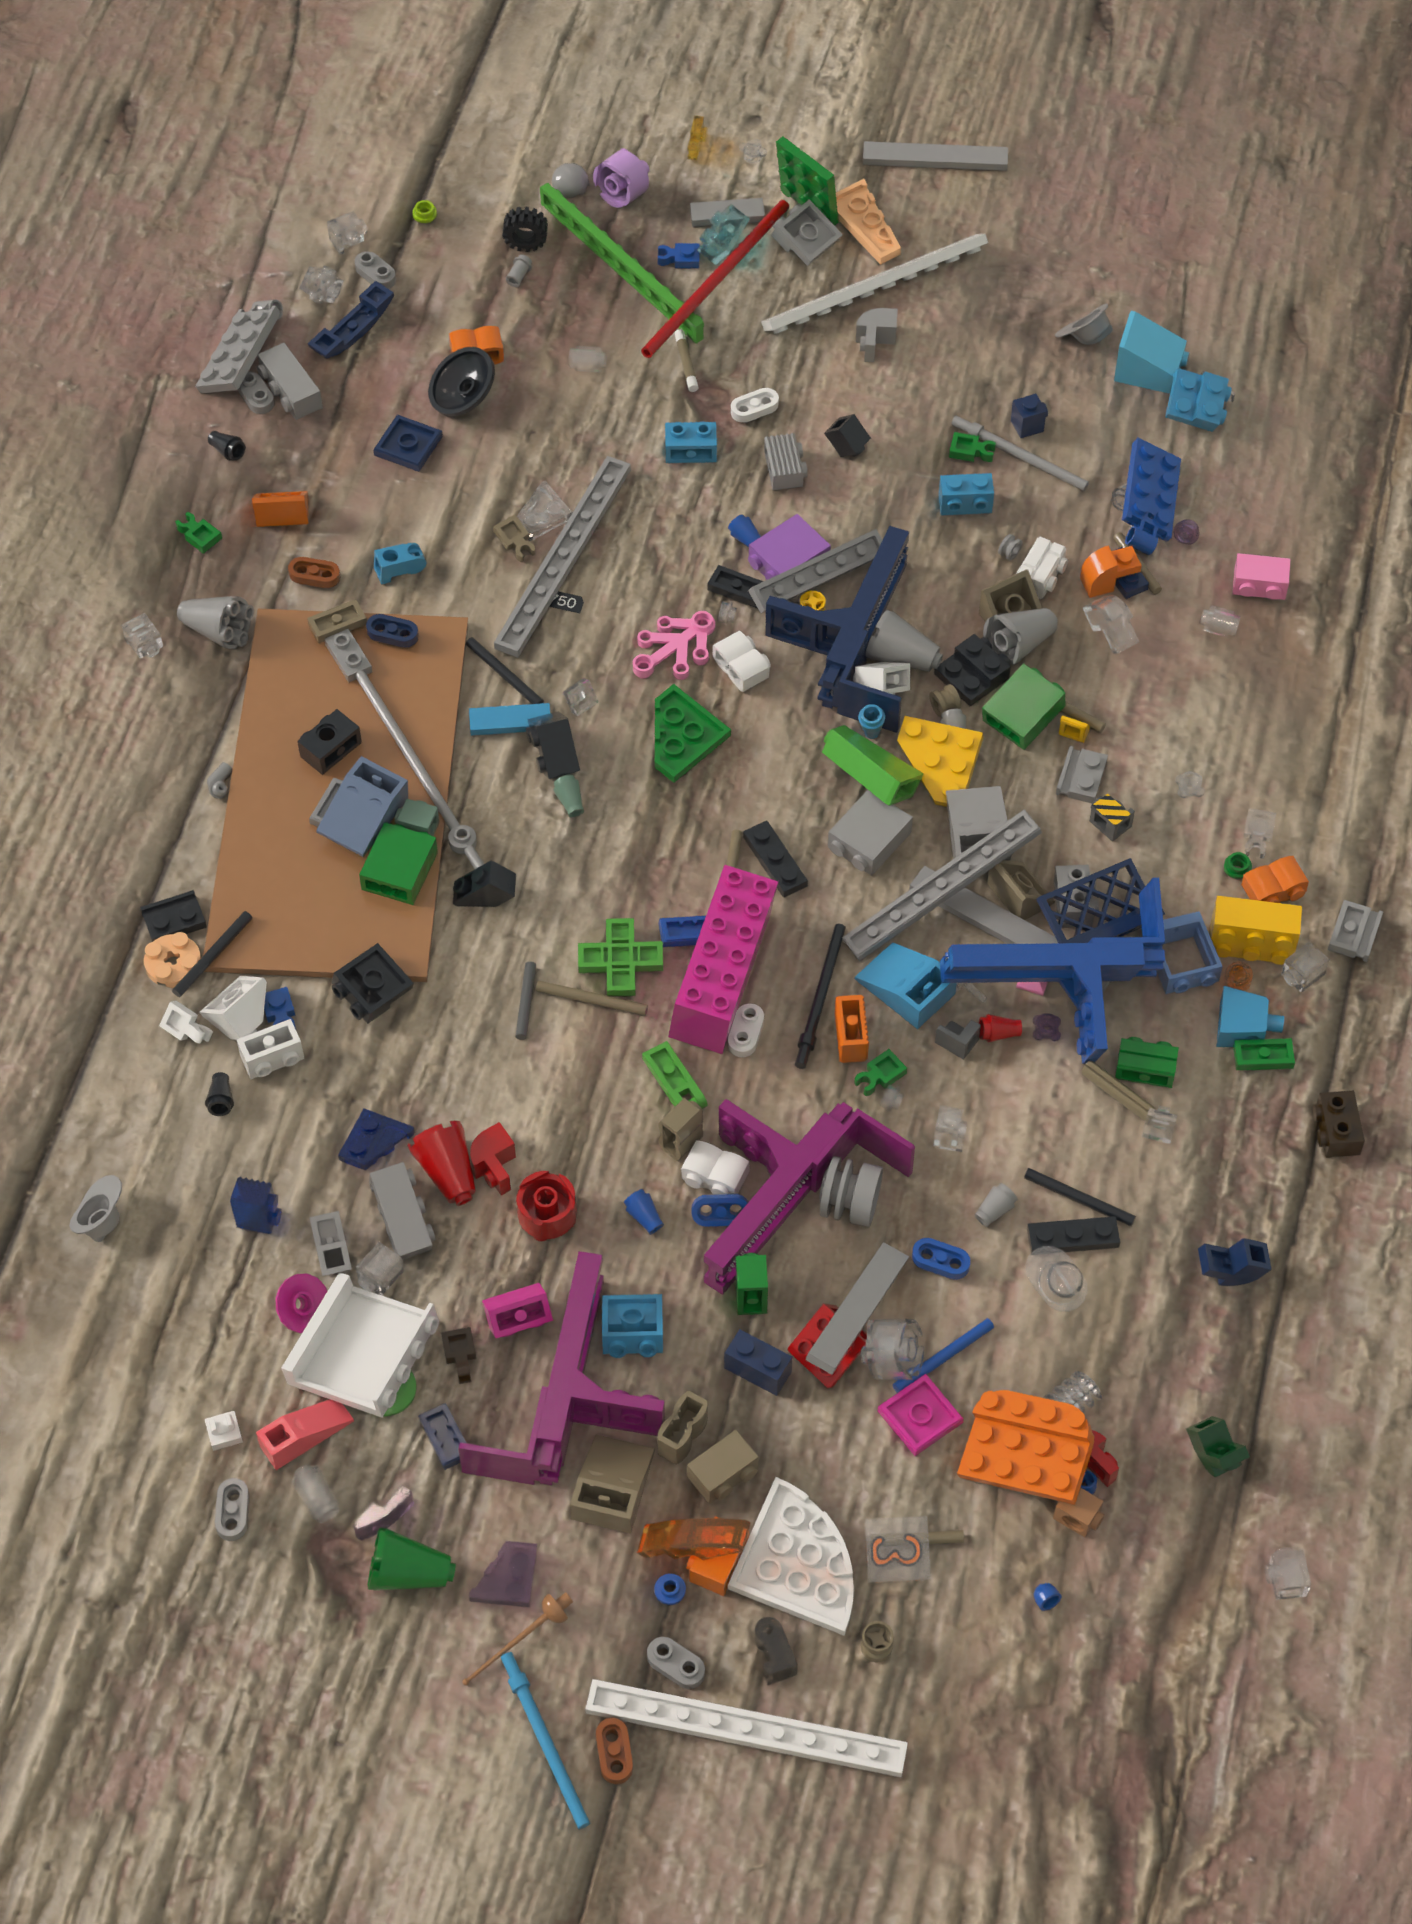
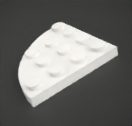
(797, 1561)

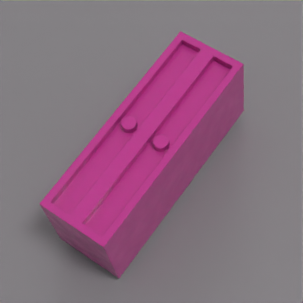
(722, 959)

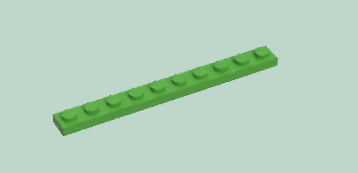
(618, 259)

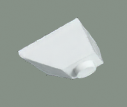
(238, 1008)

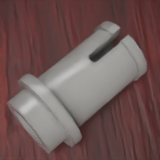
(521, 265)

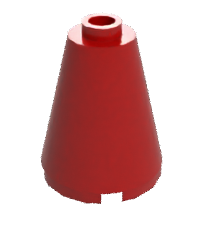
(446, 1161)

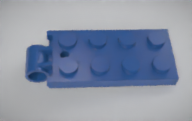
(1150, 495)

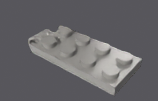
(239, 347)

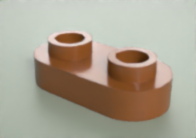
(315, 572)
(614, 1752)

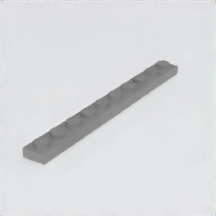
(562, 557)

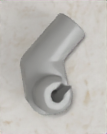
(216, 781)

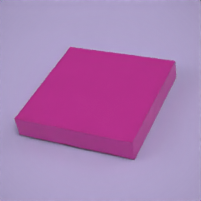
(920, 1414)

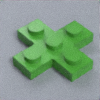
(620, 957)

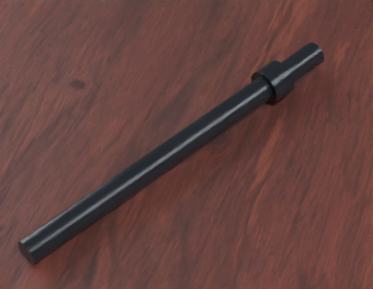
(808, 1039)

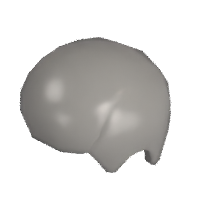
(570, 180)

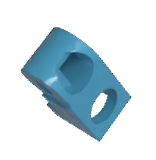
(398, 561)

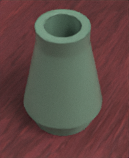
(569, 794)

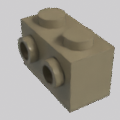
(723, 1467)

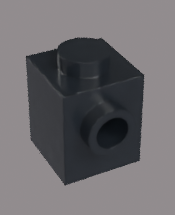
(847, 436)

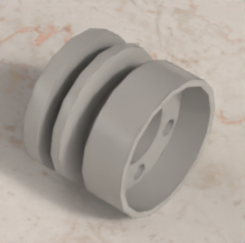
(851, 1191)

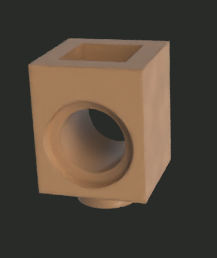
(1083, 1515)

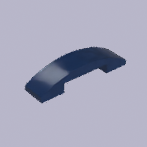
(355, 324)

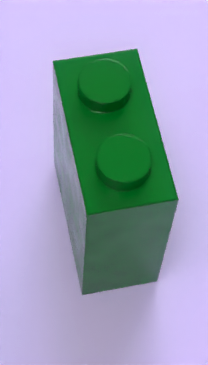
(1024, 706)
(398, 863)

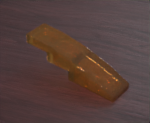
(698, 1537)

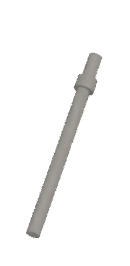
(978, 430)

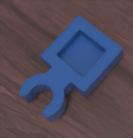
(683, 255)
(279, 1006)

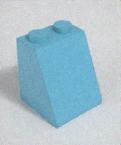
(1149, 355)

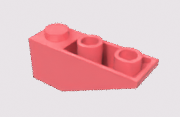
(301, 1431)

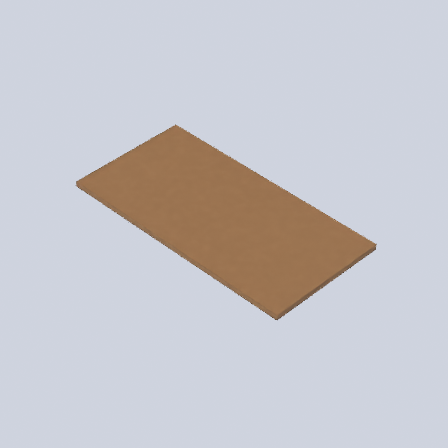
(271, 860)

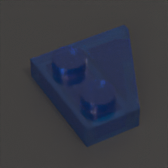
(372, 1138)

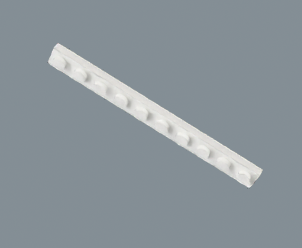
(866, 287)
(747, 1728)

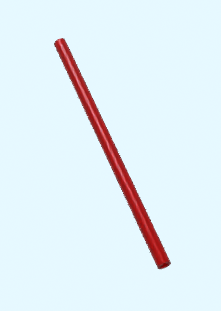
(714, 279)

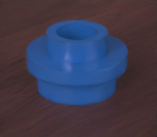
(670, 1598)

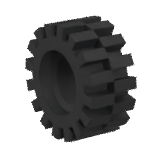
(525, 219)

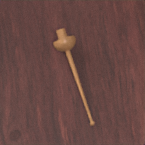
(552, 1610)

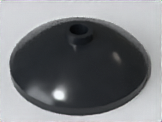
(461, 381)

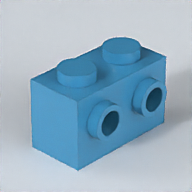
(691, 442)
(966, 494)

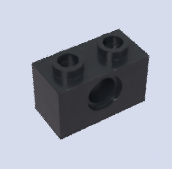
(342, 738)

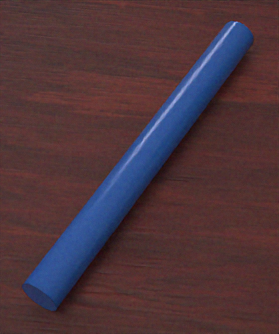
(948, 1352)

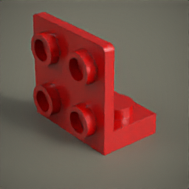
(808, 1336)

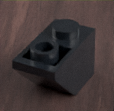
(485, 886)

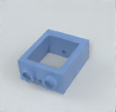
(1182, 928)

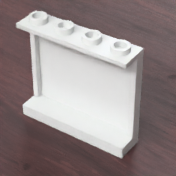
(359, 1347)

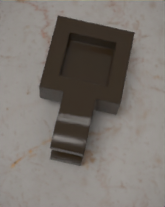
(459, 1349)

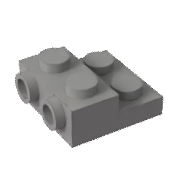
(806, 232)

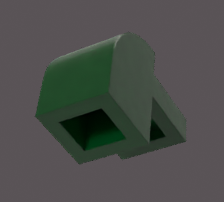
(1215, 1446)

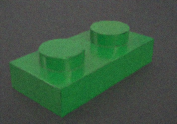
(1264, 1054)

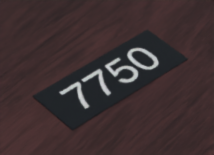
(567, 602)

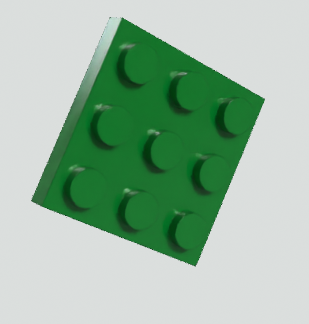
(806, 179)

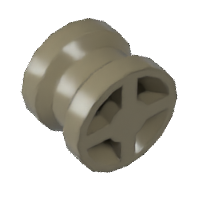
(945, 699)

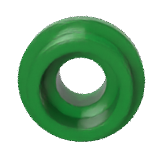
(1237, 859)

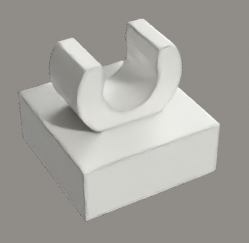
(223, 1430)

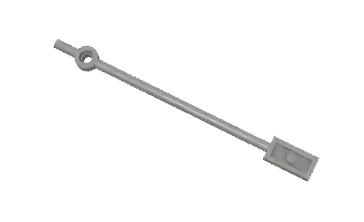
(356, 666)

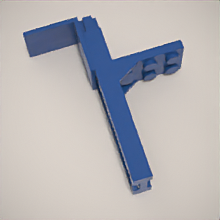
(1074, 965)

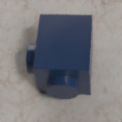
(1028, 415)

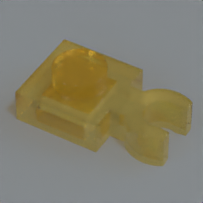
(697, 136)

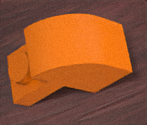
(1104, 566)

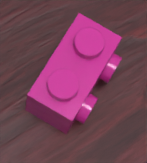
(517, 1310)

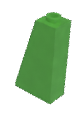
(871, 765)

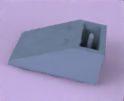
(363, 805)

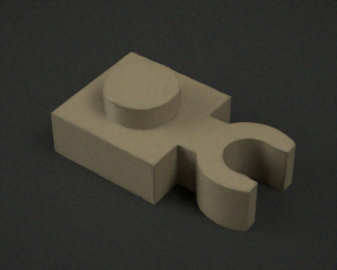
(514, 534)

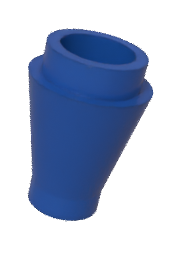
(743, 530)
(643, 1210)

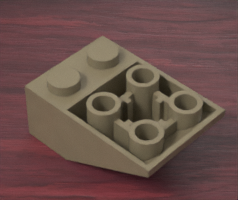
(611, 1484)

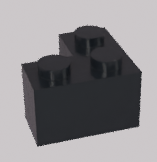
(555, 744)

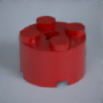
(546, 1205)

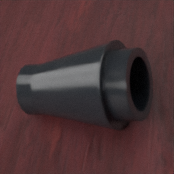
(228, 445)
(219, 1097)

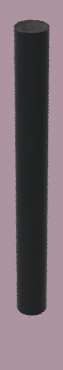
(503, 671)
(212, 954)
(1079, 1197)

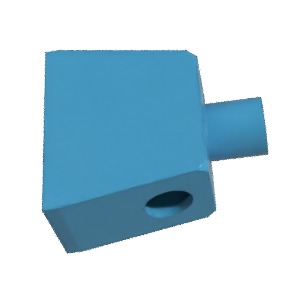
(1244, 1017)

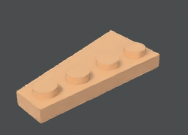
(866, 222)

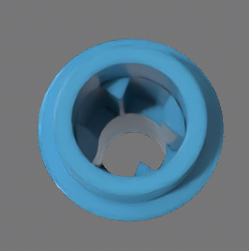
(871, 720)

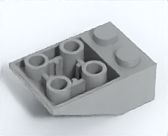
(974, 815)

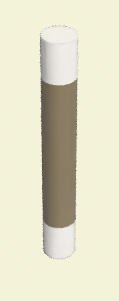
(686, 360)

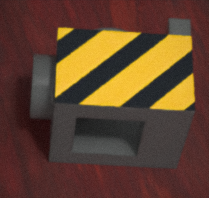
(1111, 816)

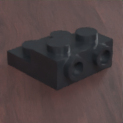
(974, 669)
(370, 983)

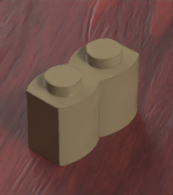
(681, 1128)
(682, 1427)

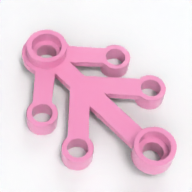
(675, 642)

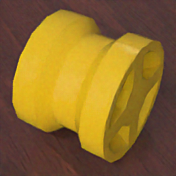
(814, 600)

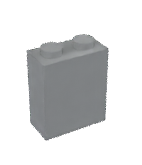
(869, 833)

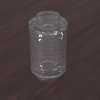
(315, 1493)

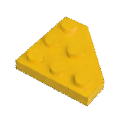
(941, 753)

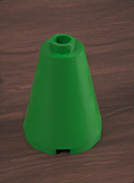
(407, 1564)

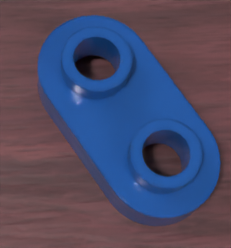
(720, 1213)
(942, 1257)

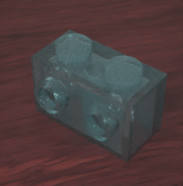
(723, 233)

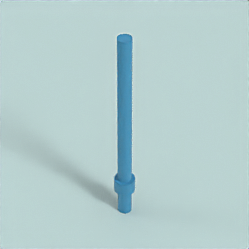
(520, 1685)

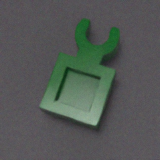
(968, 446)
(200, 534)
(882, 1070)

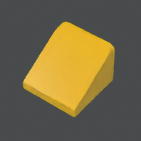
(1073, 729)

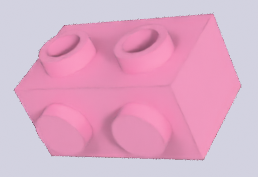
(1261, 576)

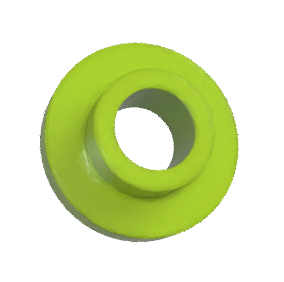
(424, 211)

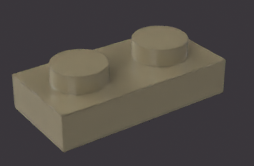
(336, 620)

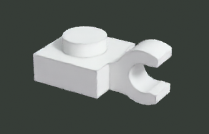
(181, 1023)

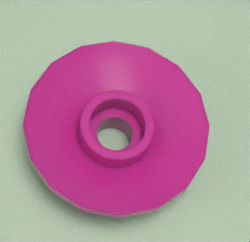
(309, 1292)

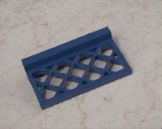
(1115, 926)

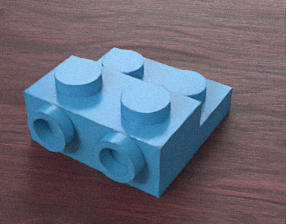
(1198, 399)
(632, 1325)

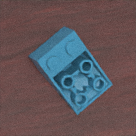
(907, 983)

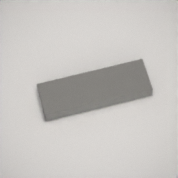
(703, 211)

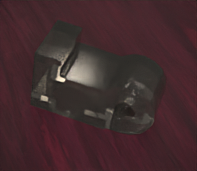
(773, 1642)

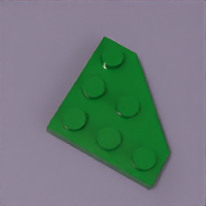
(684, 733)

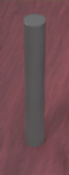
(525, 1000)

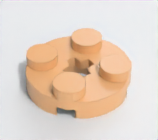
(170, 946)

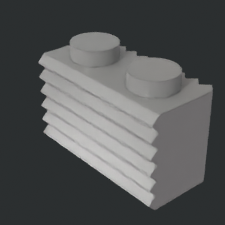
(784, 461)

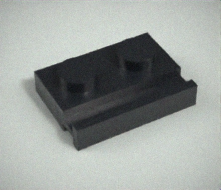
(173, 915)

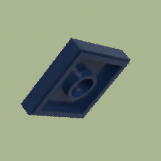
(408, 443)

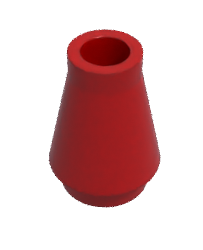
(999, 1028)

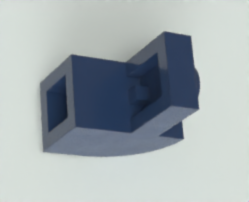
(1235, 1265)

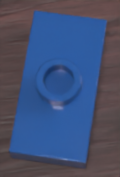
(680, 930)

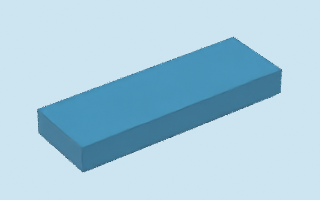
(504, 718)

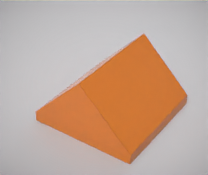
(281, 508)

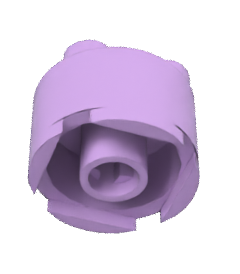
(621, 178)

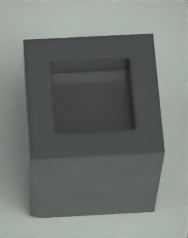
(957, 1038)

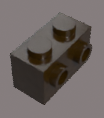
(1338, 1124)

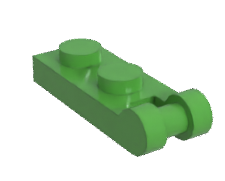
(672, 1075)

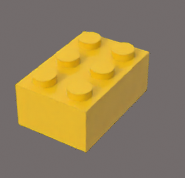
(1255, 929)

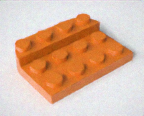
(1028, 1445)

